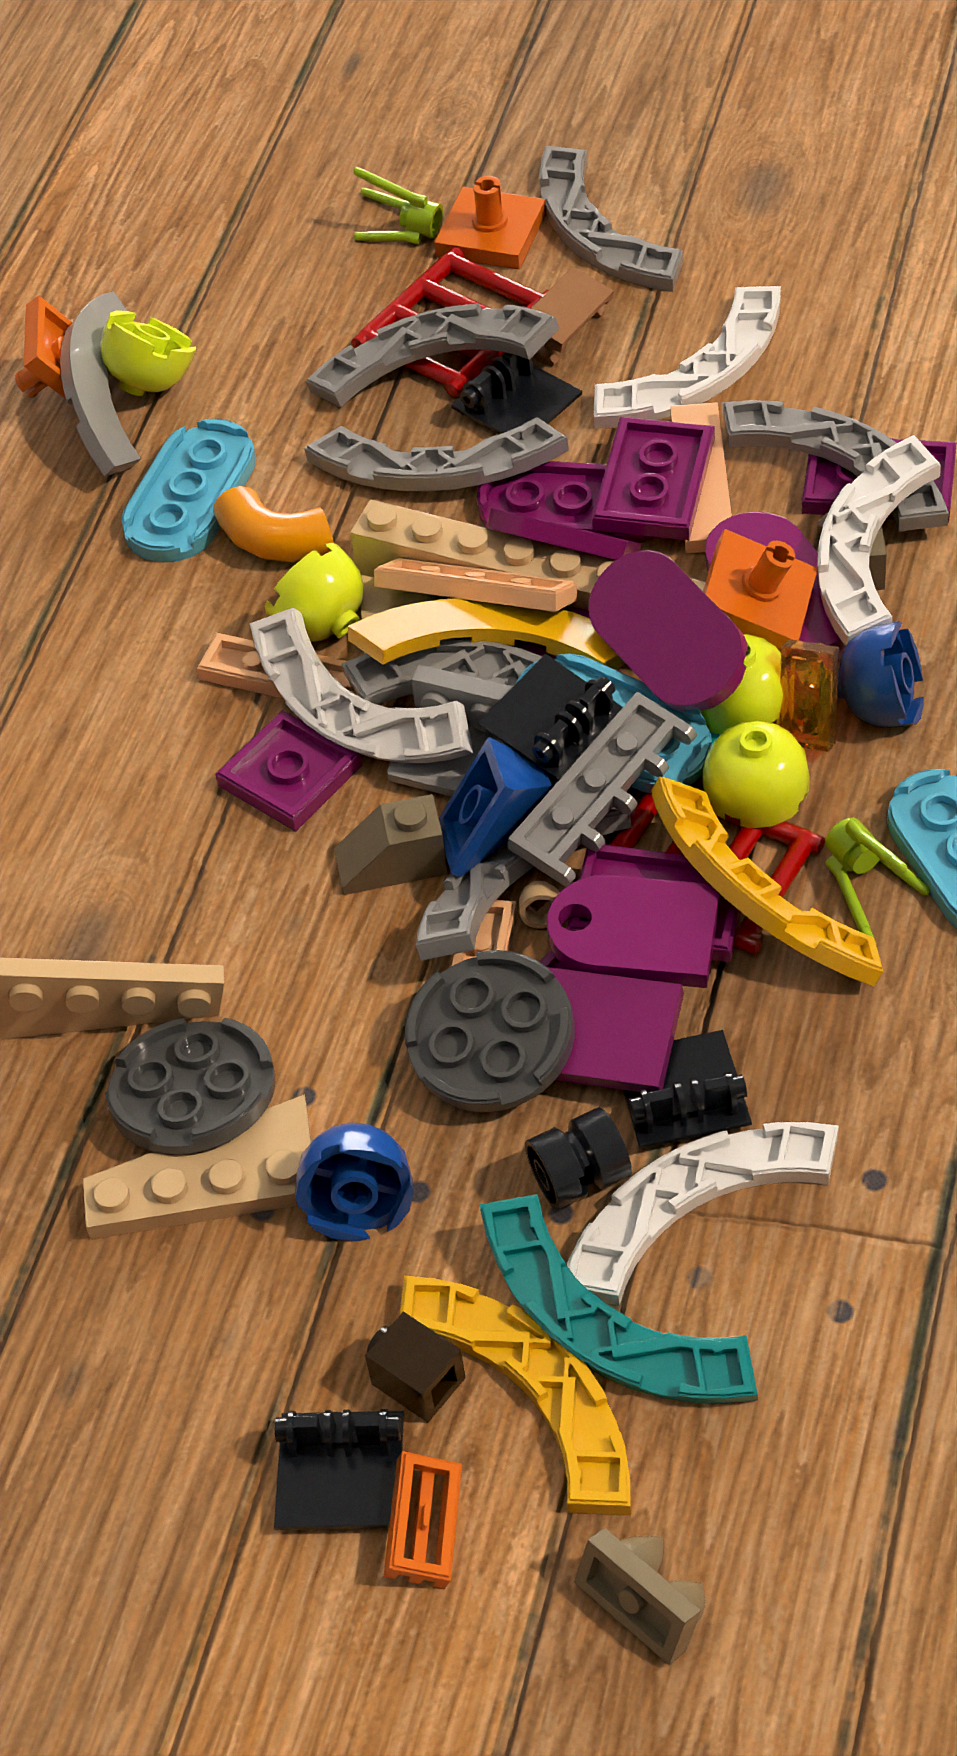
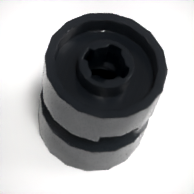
(578, 1158)

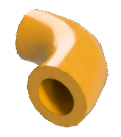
(271, 533)

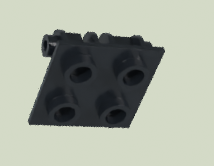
(514, 393)
(552, 715)
(697, 1096)
(336, 1469)

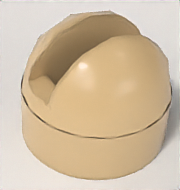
(543, 894)

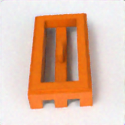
(416, 1567)

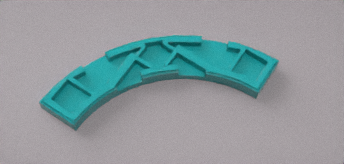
(598, 1334)

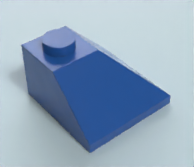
(489, 804)

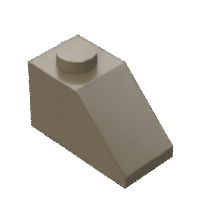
(393, 846)

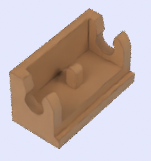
(573, 303)

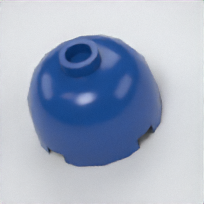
(880, 676)
(353, 1182)

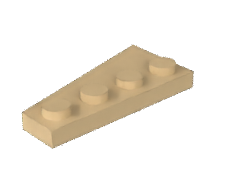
(92, 995)
(230, 1180)

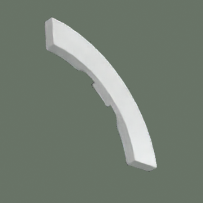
(704, 373)
(852, 528)
(345, 718)
(686, 1180)

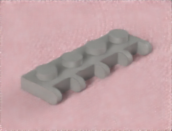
(596, 785)

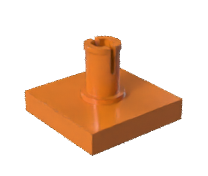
(491, 225)
(42, 348)
(760, 587)

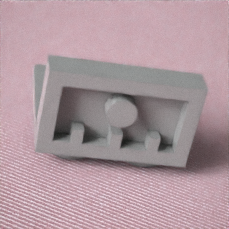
(439, 687)

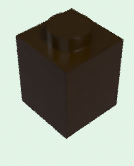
(414, 1366)

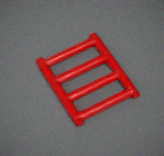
(428, 286)
(800, 842)

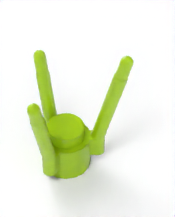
(416, 213)
(859, 851)

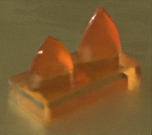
(809, 693)

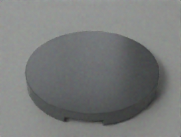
(490, 1031)
(190, 1085)

